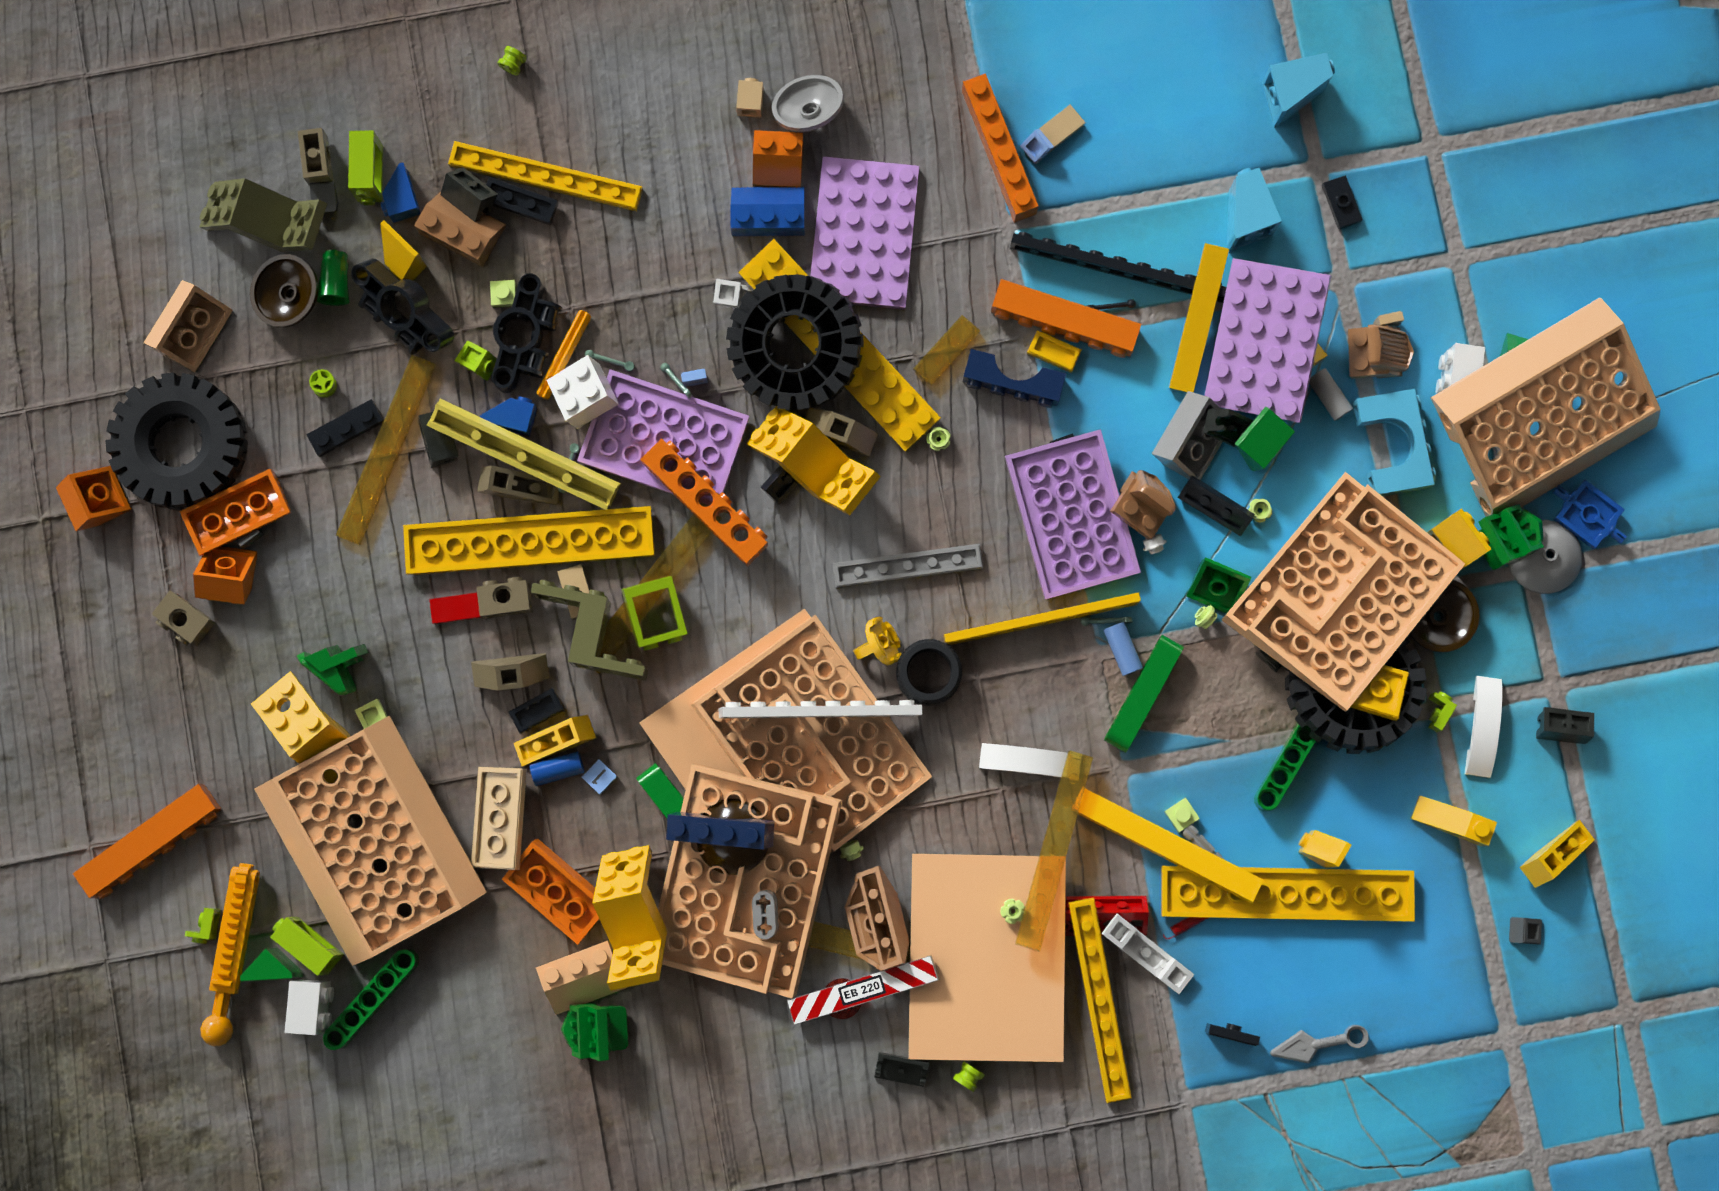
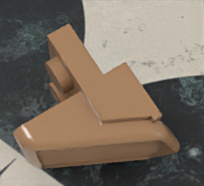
(1378, 351)
(1144, 503)

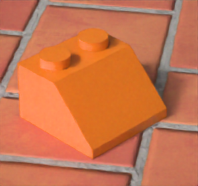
(777, 159)
(92, 497)
(225, 575)

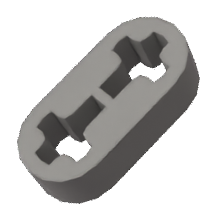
(759, 914)

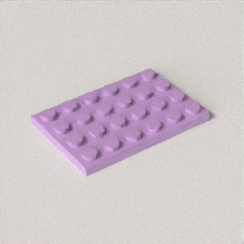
(865, 230)
(1267, 339)
(650, 412)
(1067, 517)

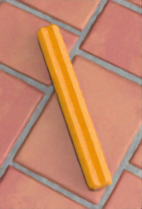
(565, 351)

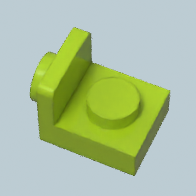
(476, 360)
(1441, 715)
(209, 924)

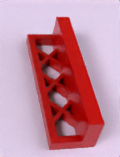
(1108, 906)

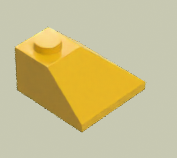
(399, 255)

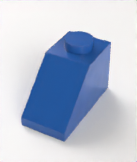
(399, 196)
(513, 415)

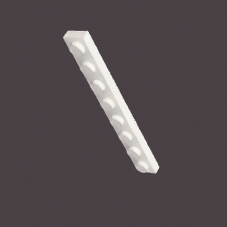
(809, 709)

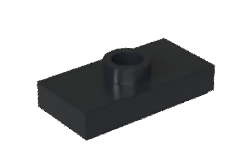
(1341, 202)
(536, 711)
(1232, 1032)

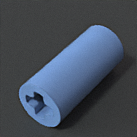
(1123, 649)

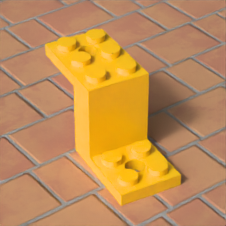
(813, 460)
(304, 727)
(630, 917)

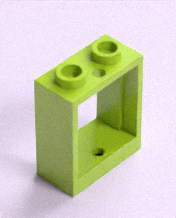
(365, 167)
(647, 587)
(306, 945)

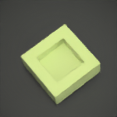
(502, 293)
(371, 713)
(1181, 815)

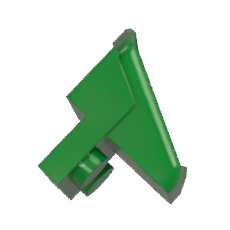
(1511, 535)
(331, 666)
(595, 1030)

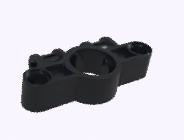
(380, 286)
(528, 359)

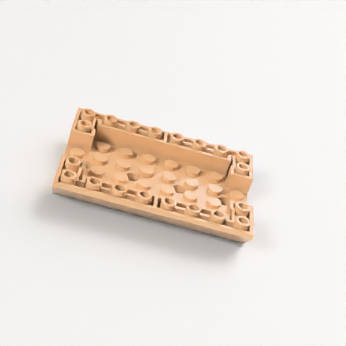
(1539, 386)
(398, 825)

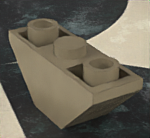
(843, 430)
(510, 672)

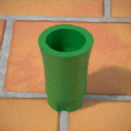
(333, 279)

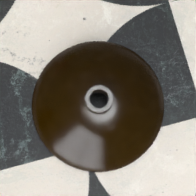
(273, 288)
(1457, 623)
(731, 857)

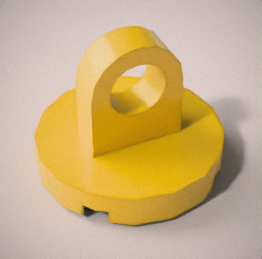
(881, 641)

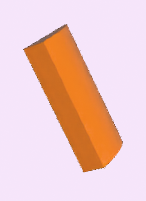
(235, 512)
(555, 890)

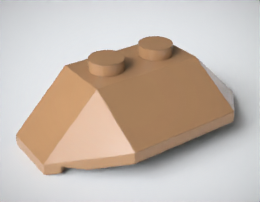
(877, 920)

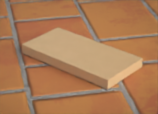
(498, 818)

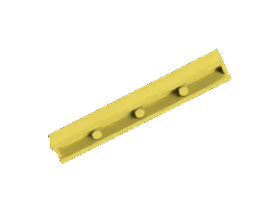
(523, 454)

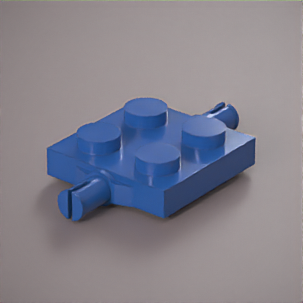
(1589, 514)

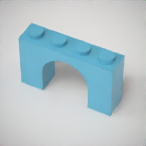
(1403, 411)

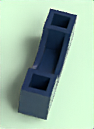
(984, 372)
(720, 831)

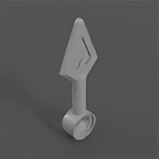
(1303, 1047)

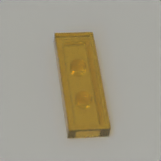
(946, 350)

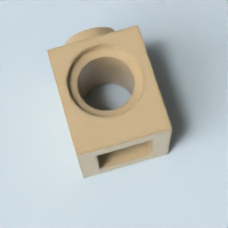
(750, 98)

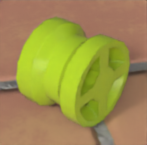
(512, 60)
(320, 378)
(968, 1076)

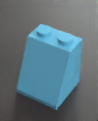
(1295, 84)
(1250, 210)

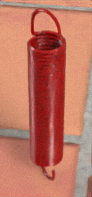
(1185, 924)

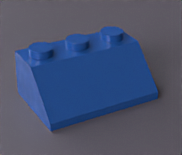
(767, 211)

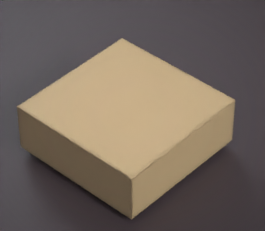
(1391, 319)

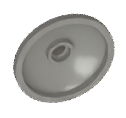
(807, 103)
(1545, 574)

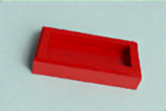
(454, 608)

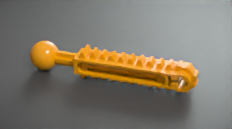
(231, 951)

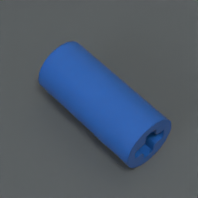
(557, 768)

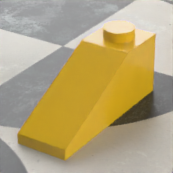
(555, 739)
(1454, 821)
(1323, 849)
(1557, 854)

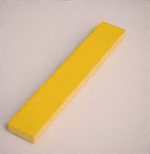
(1199, 318)

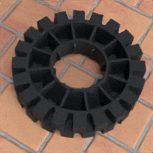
(837, 335)
(140, 421)
(1356, 728)

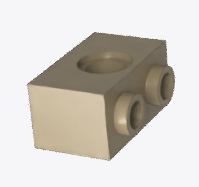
(315, 156)
(518, 603)
(197, 622)

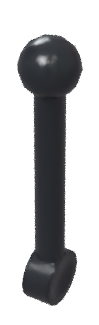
(1130, 303)

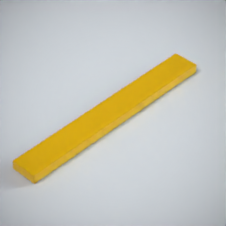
(545, 176)
(1042, 619)
(1169, 846)
(1100, 1000)

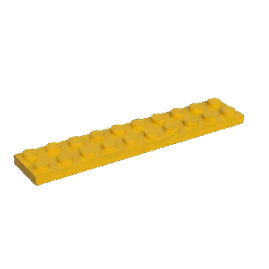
(875, 381)
(528, 540)
(1295, 895)

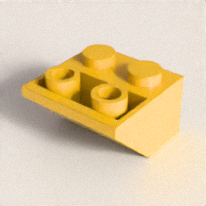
(1461, 537)

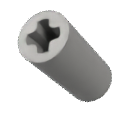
(1330, 394)

